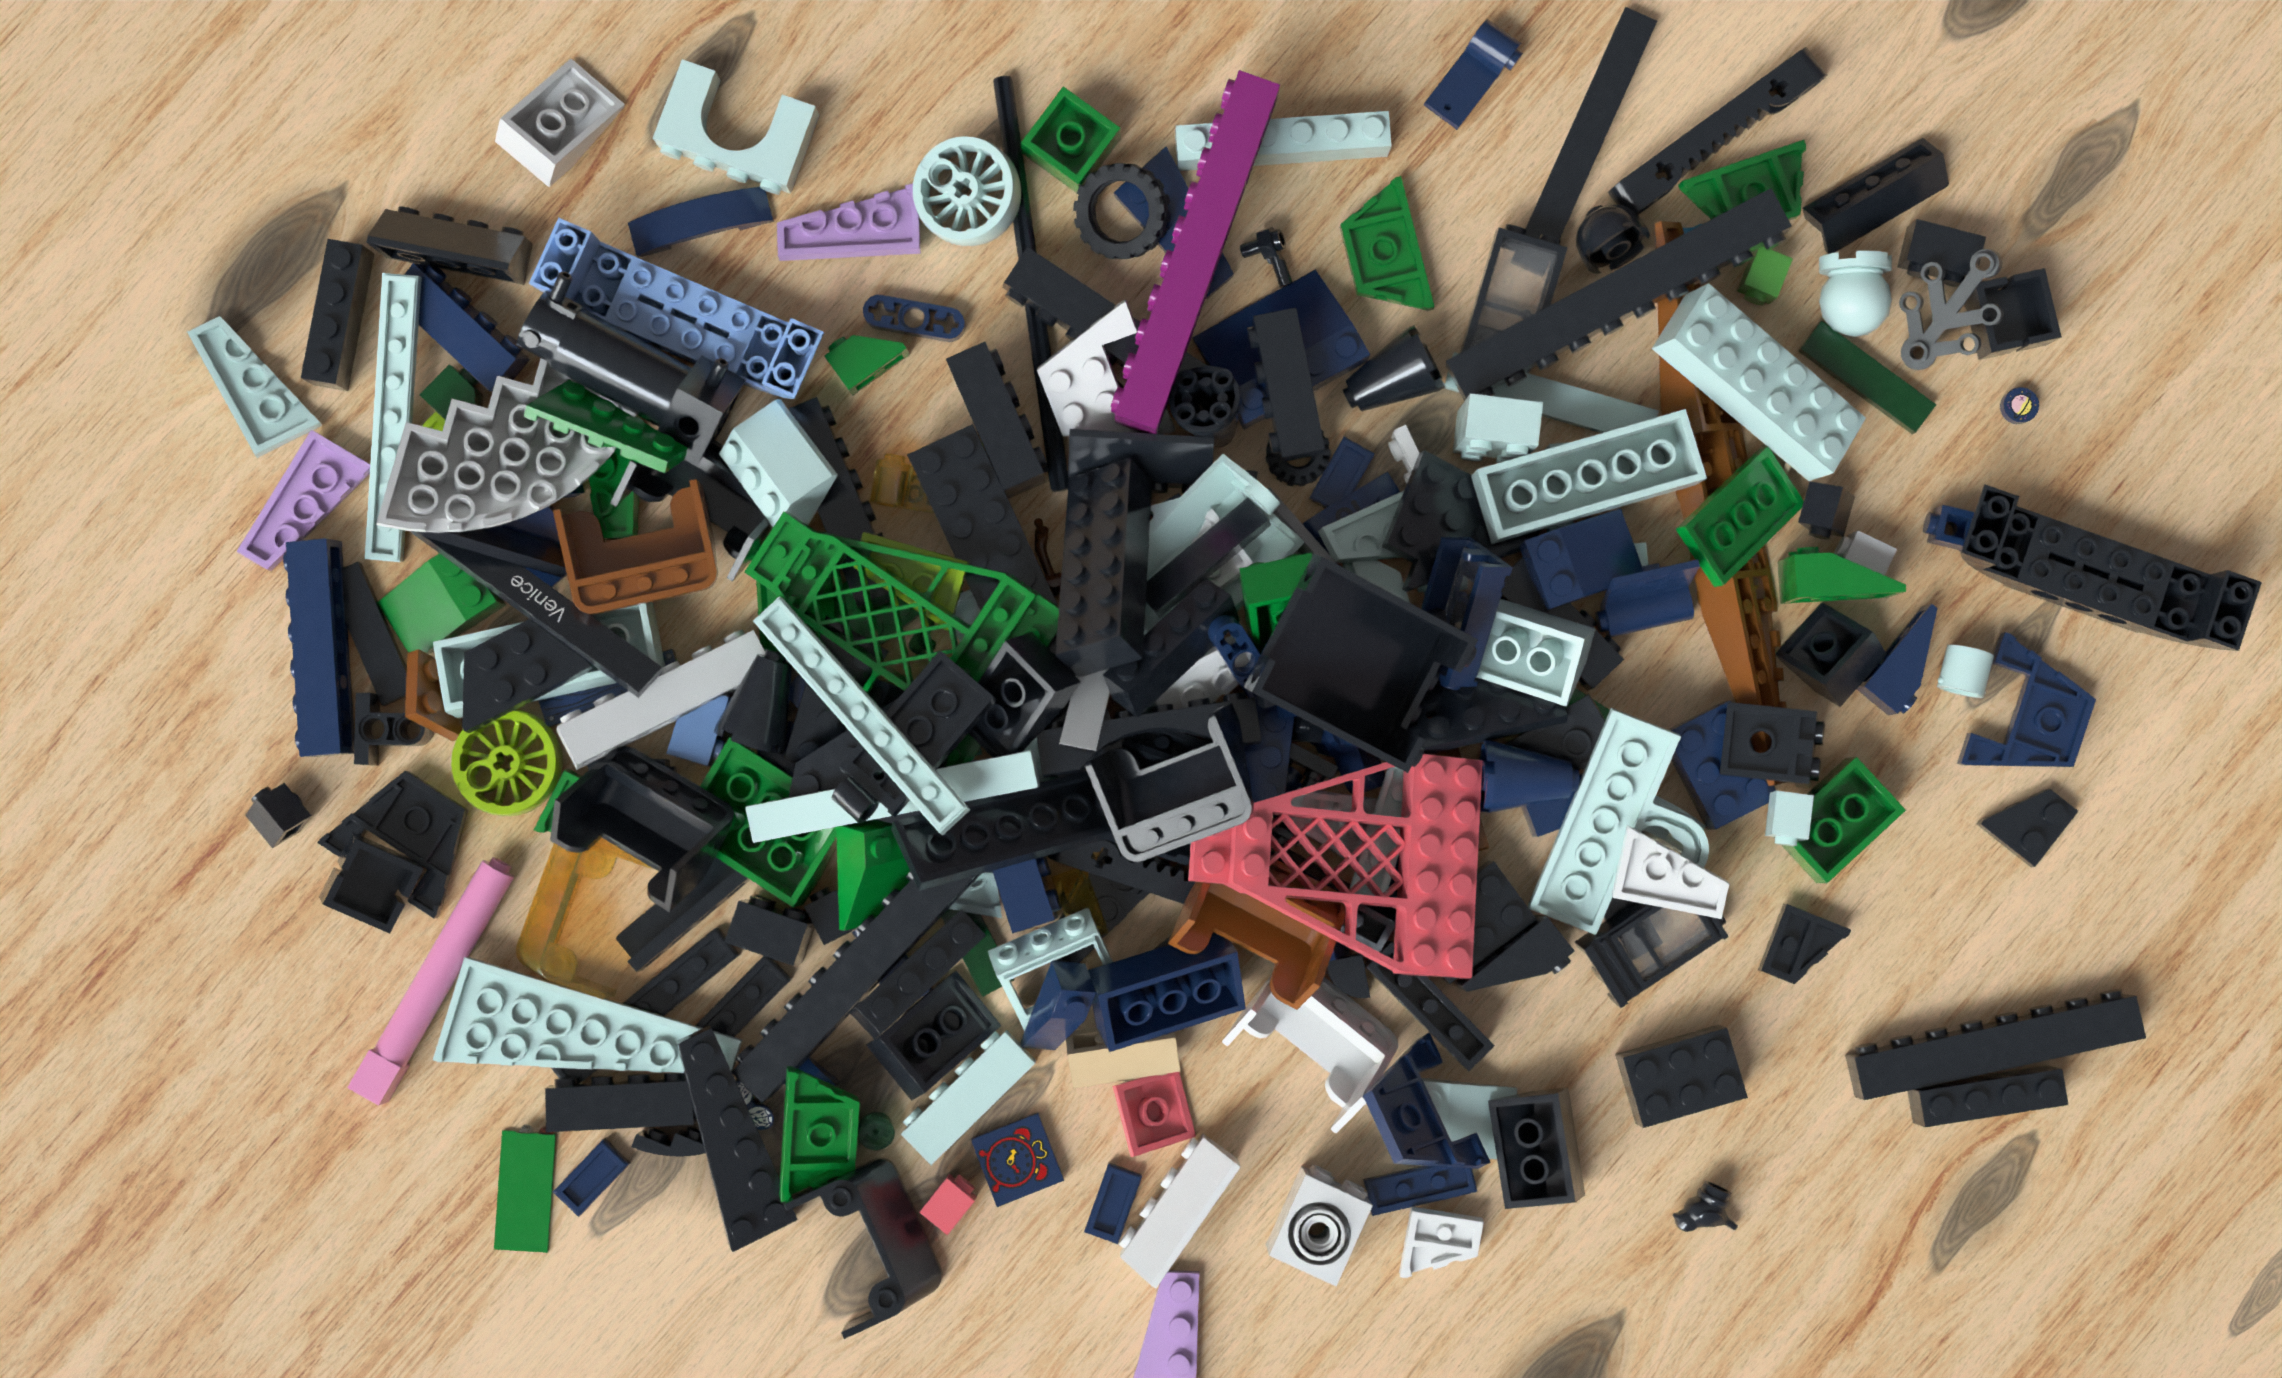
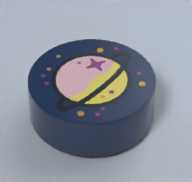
(2019, 405)

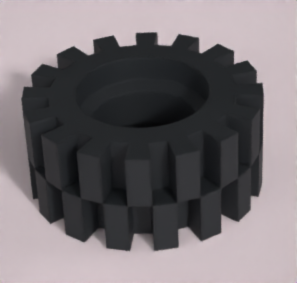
(1298, 475)

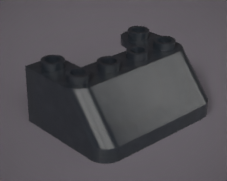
(647, 815)

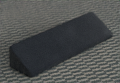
(1205, 556)

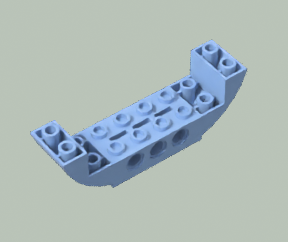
(677, 312)

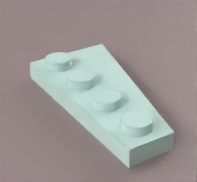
(256, 397)

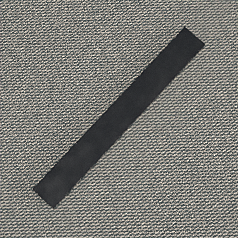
(1591, 124)

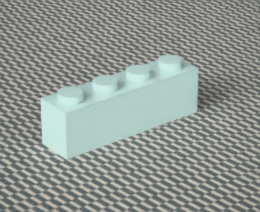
(968, 1097)

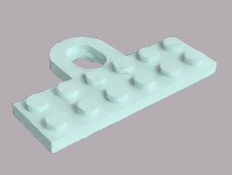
(1611, 794)

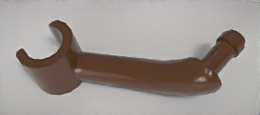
(1041, 538)

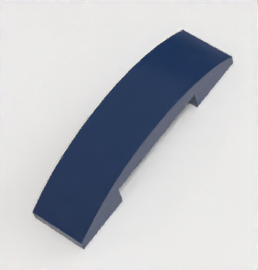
(699, 218)

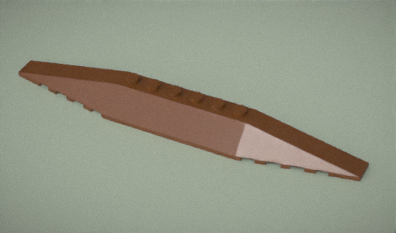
(1742, 609)

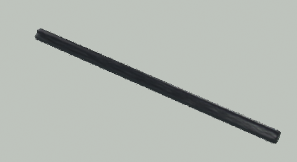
(1025, 238)

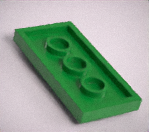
(1740, 517)

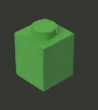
(1764, 276)

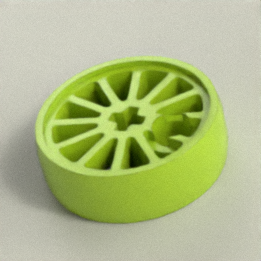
(474, 793)

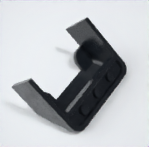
(725, 497)
(895, 1230)

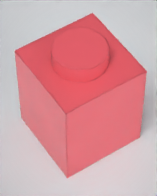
(949, 1203)

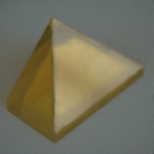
(1076, 894)

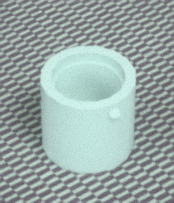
(1965, 671)

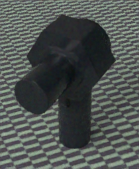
(1270, 244)

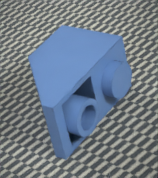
(695, 736)

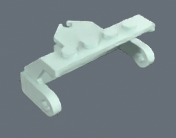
(1181, 519)

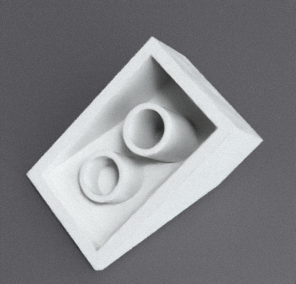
(557, 122)

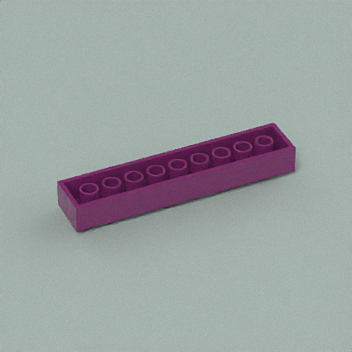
(1198, 248)

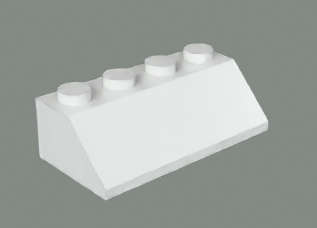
(1179, 1209)

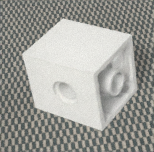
(1319, 1199)

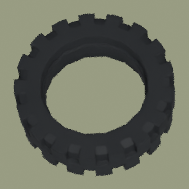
(1086, 211)

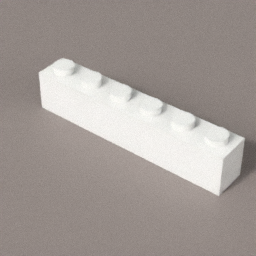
(672, 695)

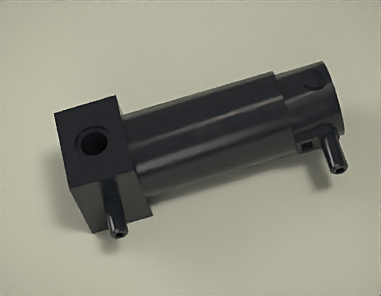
(631, 373)

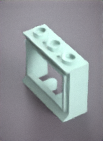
(1041, 948)

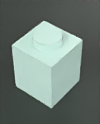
(1789, 817)

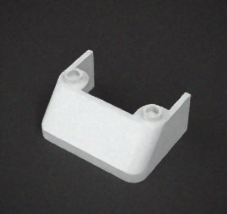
(1333, 1034)

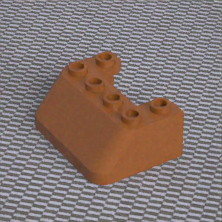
(640, 566)
(1294, 947)

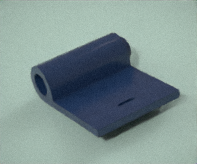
(1647, 599)

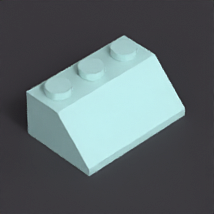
(778, 464)
(1535, 652)

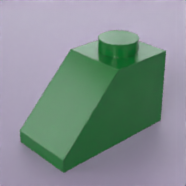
(863, 359)

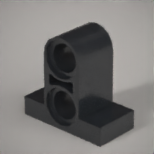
(395, 732)

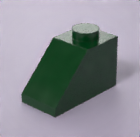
(452, 385)

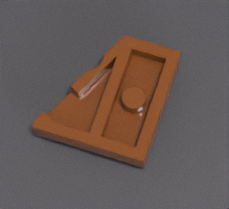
(425, 699)

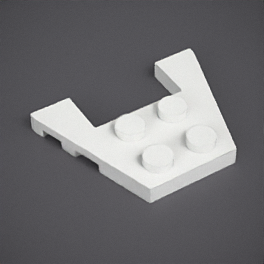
(1082, 379)

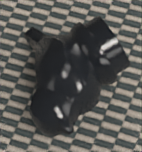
(1705, 1209)

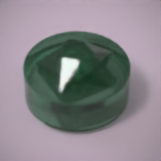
(876, 1131)

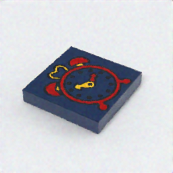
(1017, 1159)

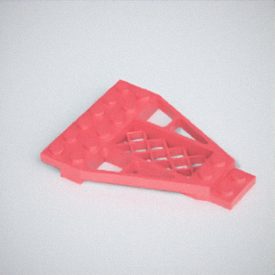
(1434, 867)

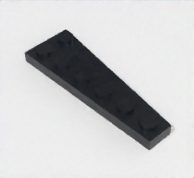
(735, 1153)

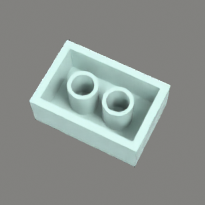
(1497, 428)

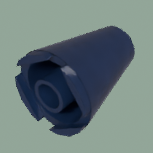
(1522, 777)

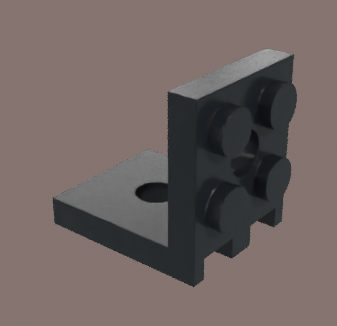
(1792, 748)

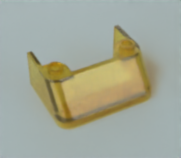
(549, 910)

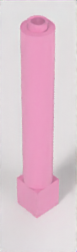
(388, 1060)

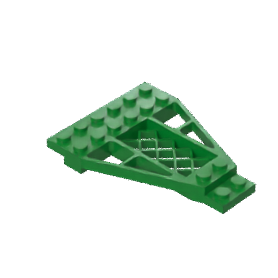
(802, 563)

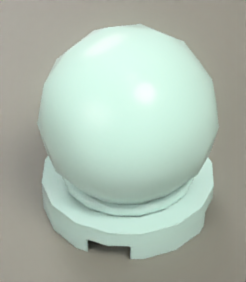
(1855, 294)

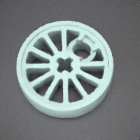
(938, 160)

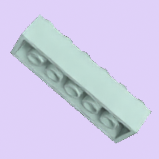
(1759, 383)
(1588, 476)
(633, 624)

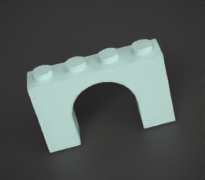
(770, 162)

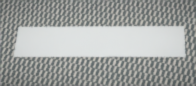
(1086, 712)

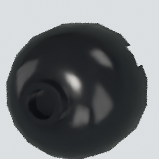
(1610, 237)

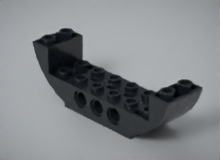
(2106, 576)

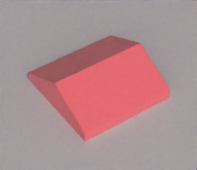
(1153, 1112)

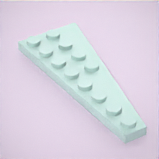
(535, 1022)

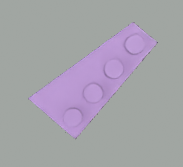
(859, 229)
(1172, 1331)

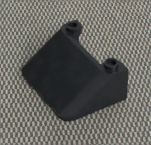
(1178, 797)

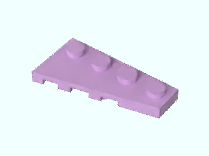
(305, 495)

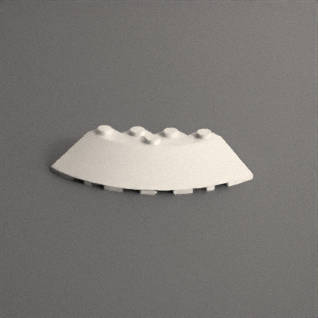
(487, 463)

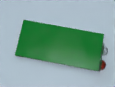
(525, 1190)

